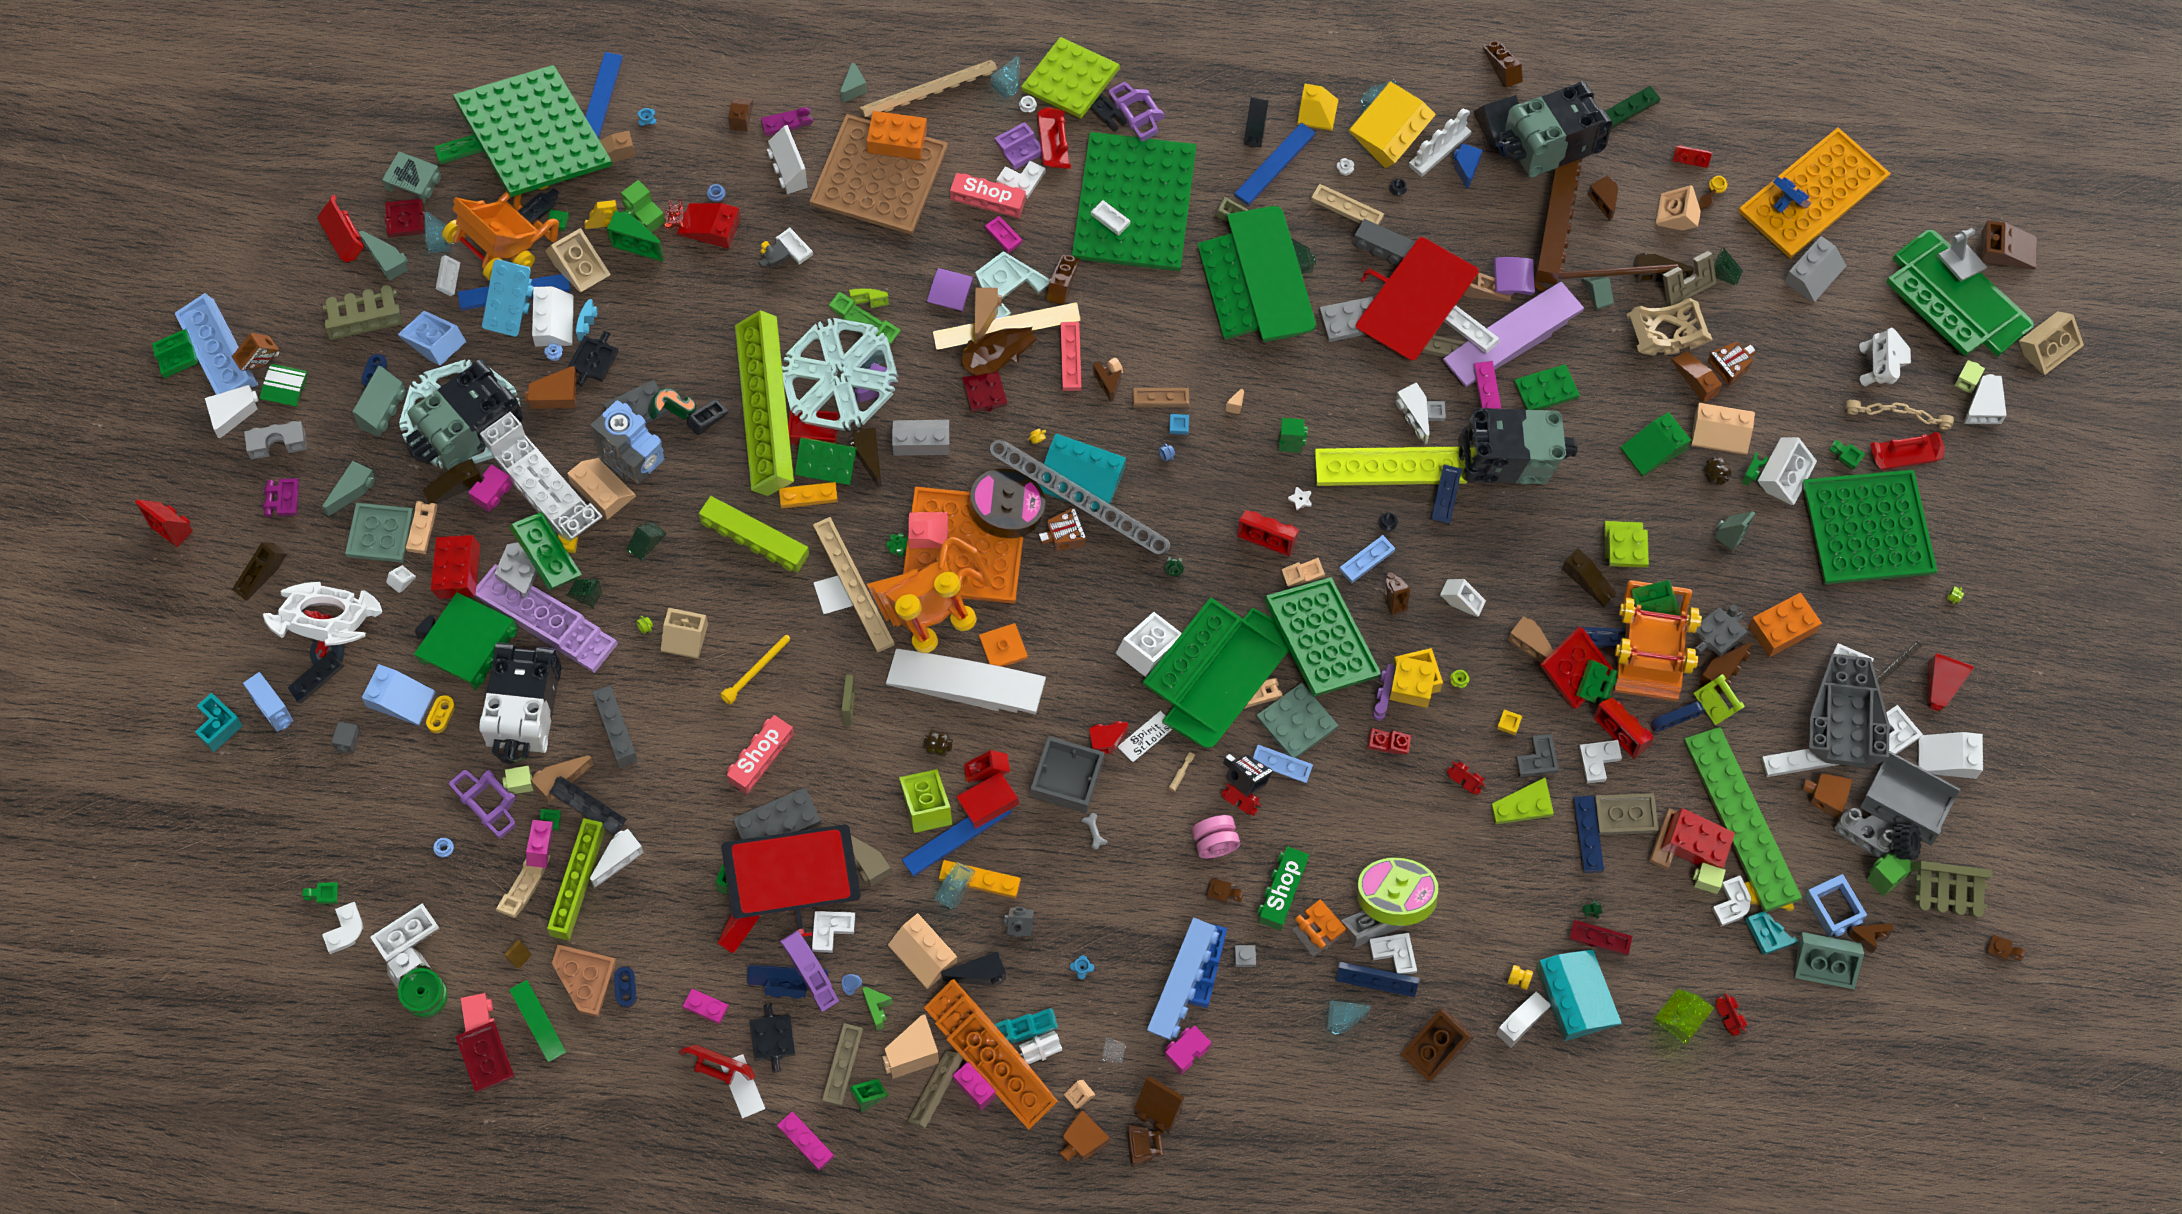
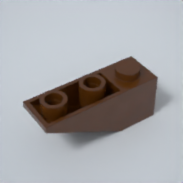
(1504, 63)
(1062, 279)
(1726, 665)

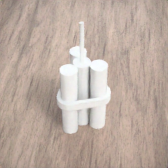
(1040, 1047)

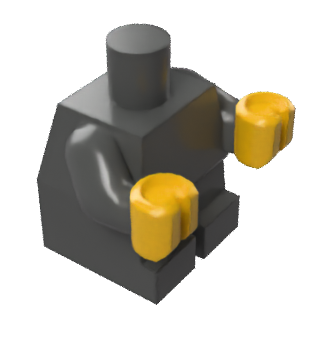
(774, 254)

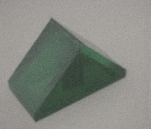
(1727, 268)
(645, 539)
(586, 591)

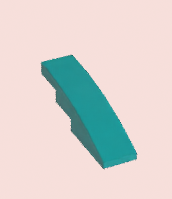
(1028, 1026)

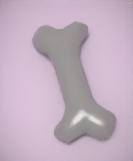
(1097, 839)

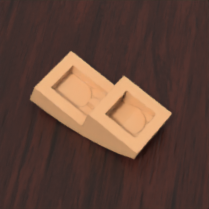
(1303, 573)

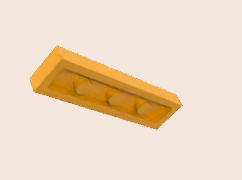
(987, 880)

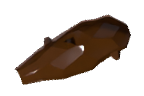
(996, 350)

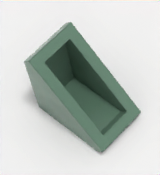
(853, 85)
(1599, 291)

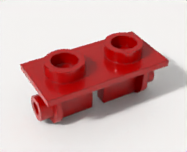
(1692, 156)
(1460, 772)
(1248, 803)
(1728, 1007)

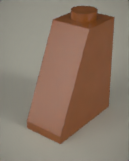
(553, 390)

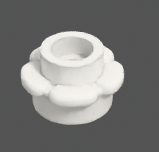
(1027, 100)
(1345, 170)

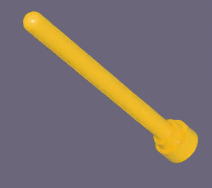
(729, 695)

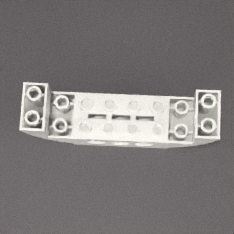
(538, 479)

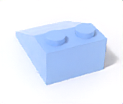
(433, 337)
(397, 695)

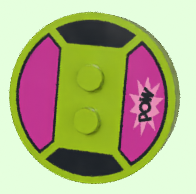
(1397, 891)

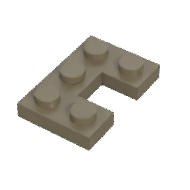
(1679, 289)

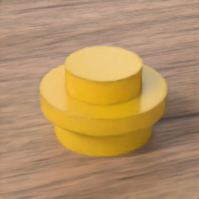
(1718, 183)

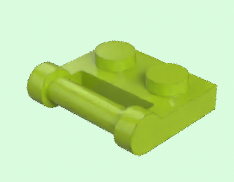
(1714, 703)

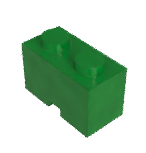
(1292, 435)

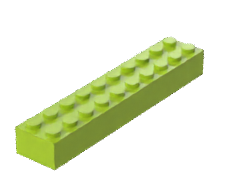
(764, 403)

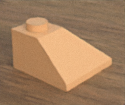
(1678, 209)

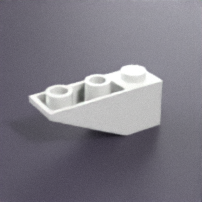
(1414, 406)

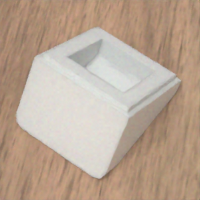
(400, 578)

